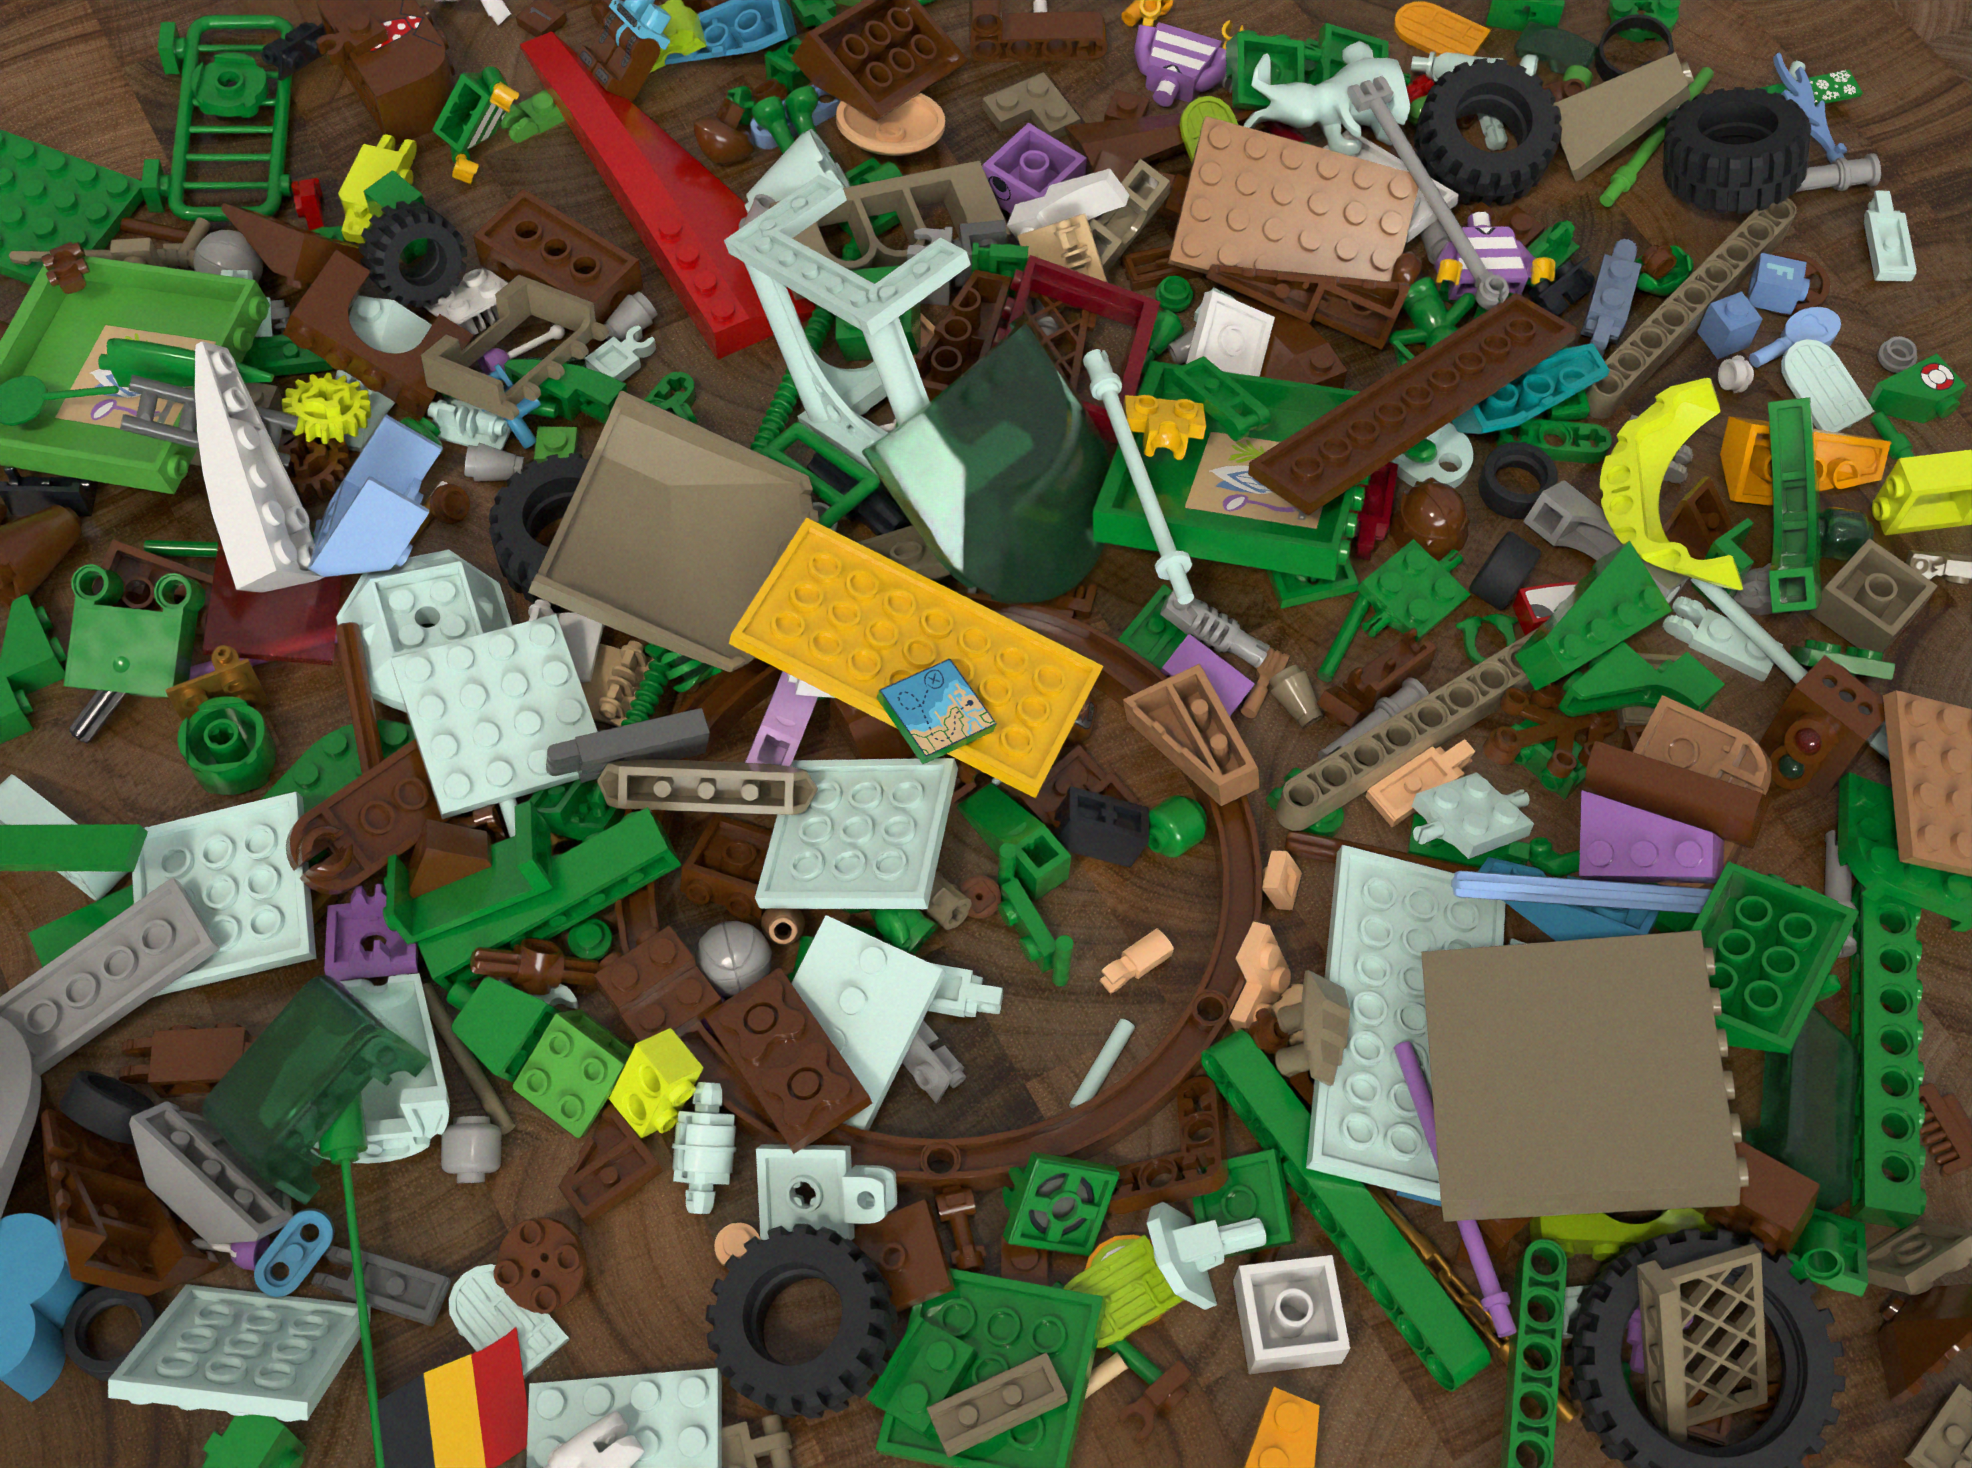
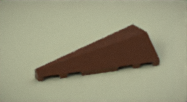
(1134, 138)
(1350, 305)

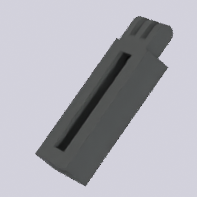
(659, 738)

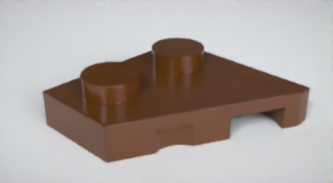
(608, 1168)

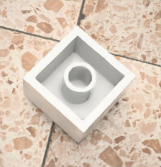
(1291, 1314)

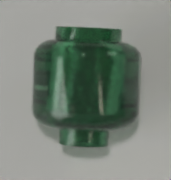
(1843, 532)

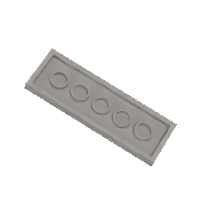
(108, 974)

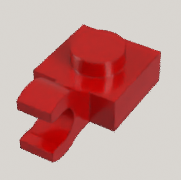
(307, 201)

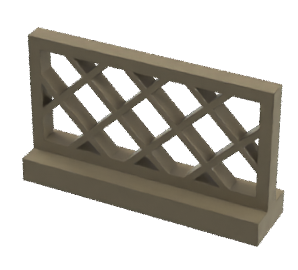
(1669, 1349)

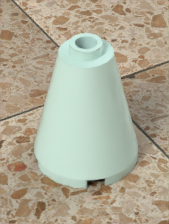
(796, 167)

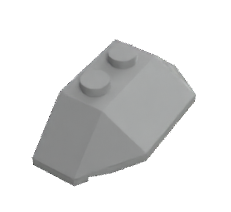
(205, 1177)

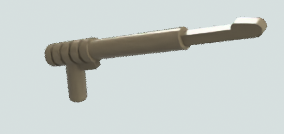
(171, 255)

